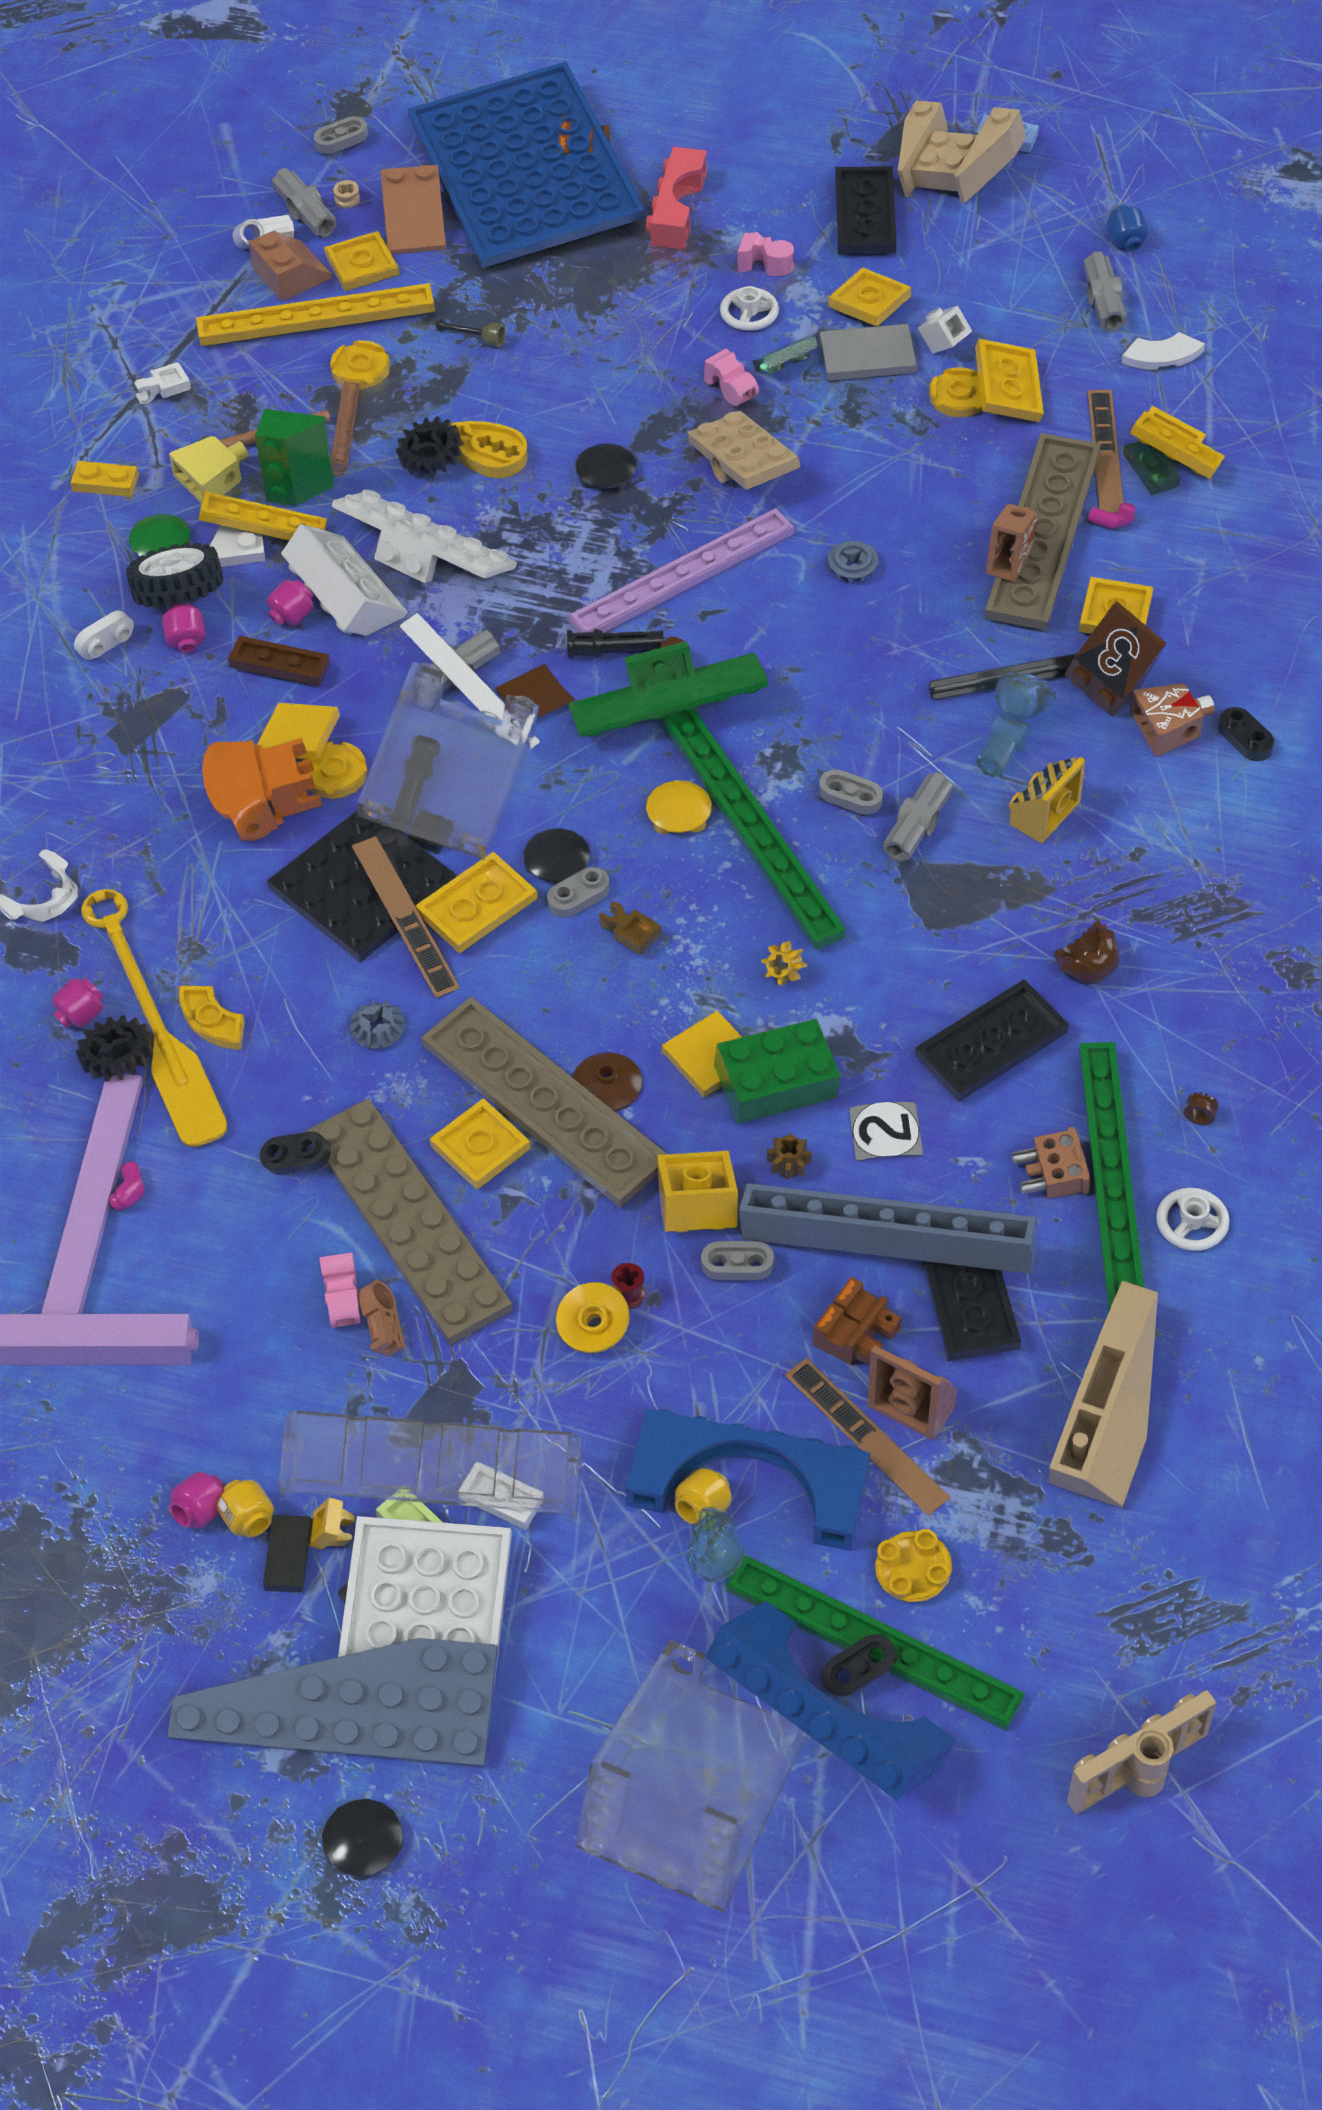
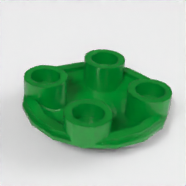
(158, 532)

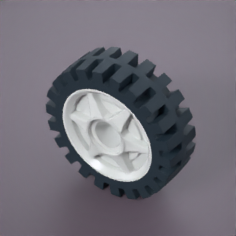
(174, 575)

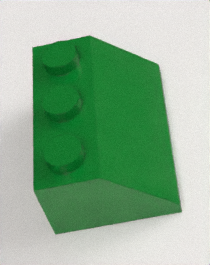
(293, 456)

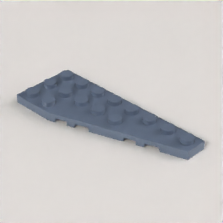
(386, 1702)

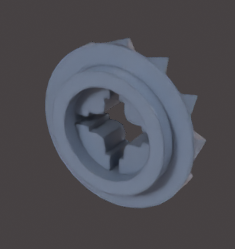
(852, 551)
(381, 1035)

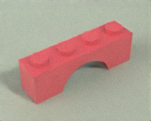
(683, 175)

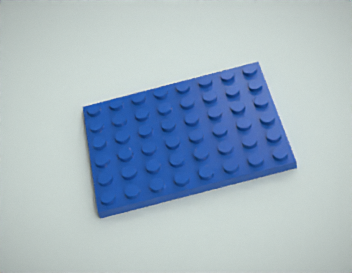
(505, 169)

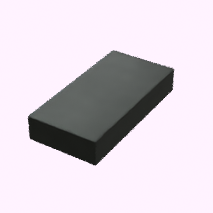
(287, 1553)

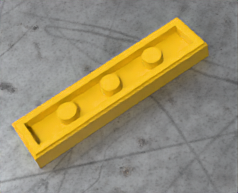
(255, 516)

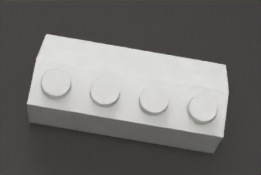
(342, 581)

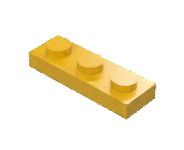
(1177, 445)

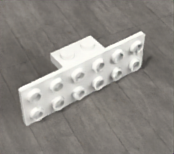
(414, 542)

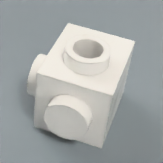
(944, 328)

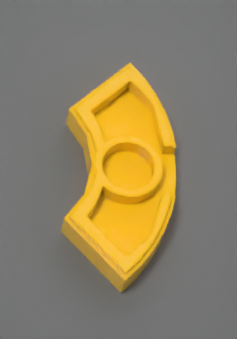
(209, 1018)

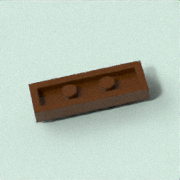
(279, 660)

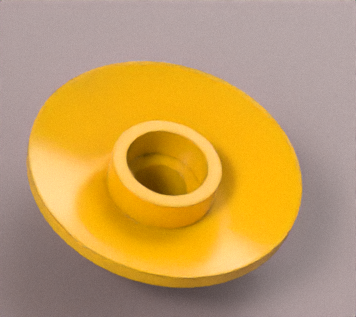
(591, 1302)

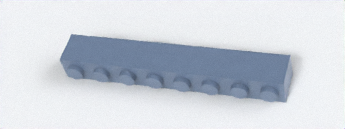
(889, 1228)

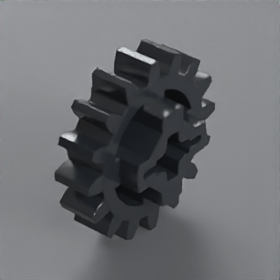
(432, 447)
(115, 1048)

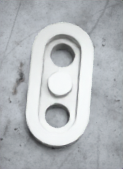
(103, 635)

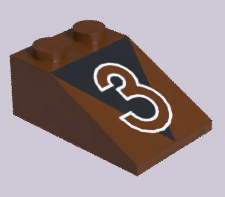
(1115, 659)

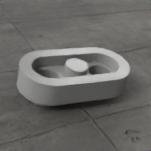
(340, 135)
(853, 794)
(580, 892)
(737, 1260)

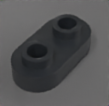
(1241, 731)
(292, 1153)
(859, 1664)

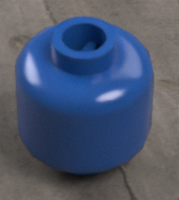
(1127, 227)

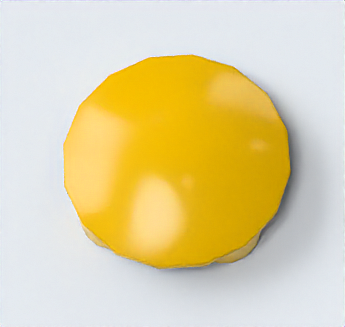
(678, 807)
(913, 1565)

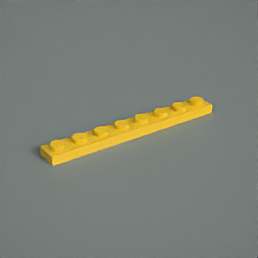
(315, 314)

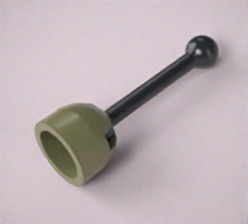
(492, 334)

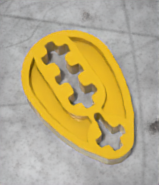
(492, 448)

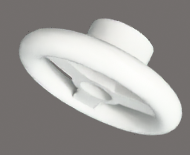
(750, 301)
(1198, 1203)

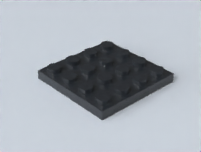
(337, 894)

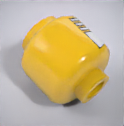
(245, 1508)

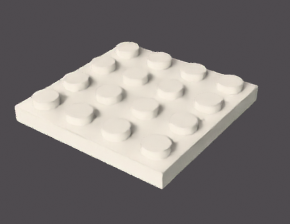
(424, 1583)

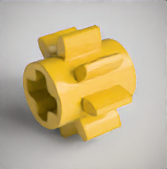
(778, 969)

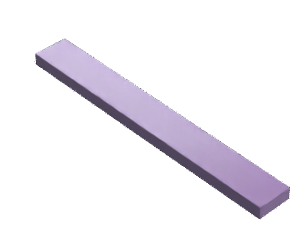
(682, 573)
(91, 1196)

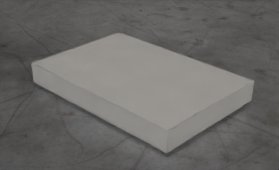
(867, 352)

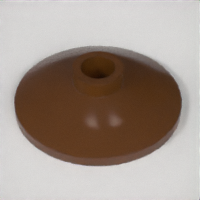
(617, 1090)

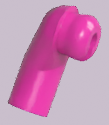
(1113, 520)
(130, 1190)

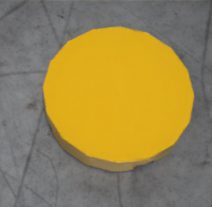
(360, 363)
(956, 392)
(338, 770)

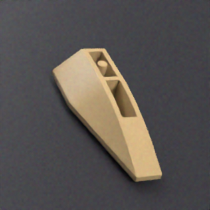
(1112, 1404)

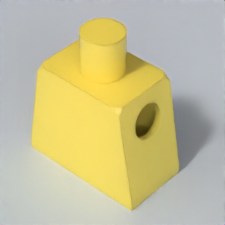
(208, 466)

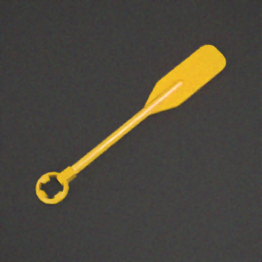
(174, 1066)

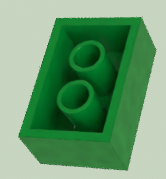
(776, 1071)

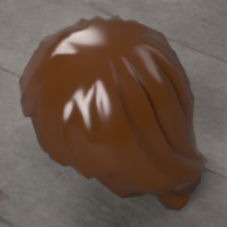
(1091, 956)

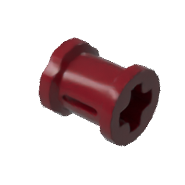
(629, 1281)

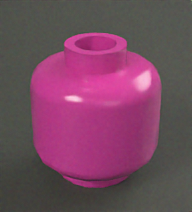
(290, 603)
(183, 627)
(77, 1003)
(195, 1500)

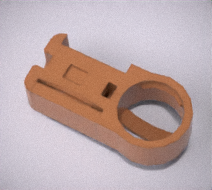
(382, 1317)

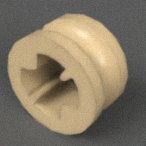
(346, 194)

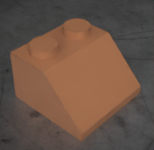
(286, 264)

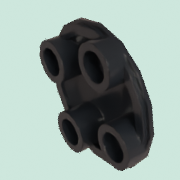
(606, 466)
(556, 854)
(362, 1838)

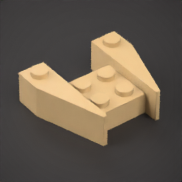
(956, 160)

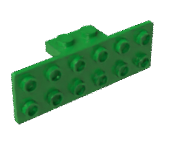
(663, 684)

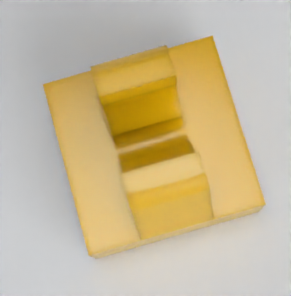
(326, 1525)

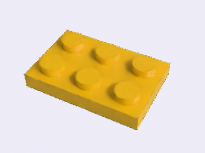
(1009, 380)
(476, 902)

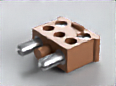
(1059, 1164)

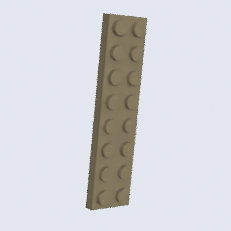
(1057, 493)
(545, 1101)
(411, 1223)

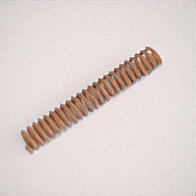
(347, 412)

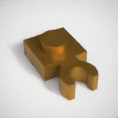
(631, 930)

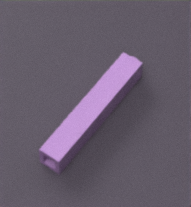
(97, 1339)

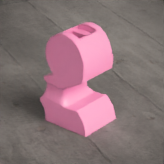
(775, 255)
(734, 382)
(341, 1293)

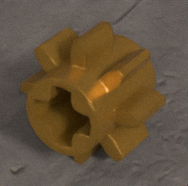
(789, 1156)

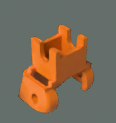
(245, 777)

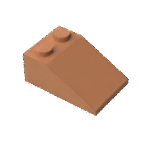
(413, 209)
(909, 1393)

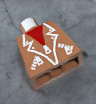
(1011, 529)
(1169, 715)

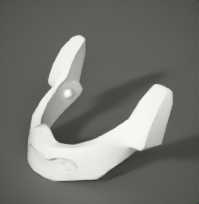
(60, 900)

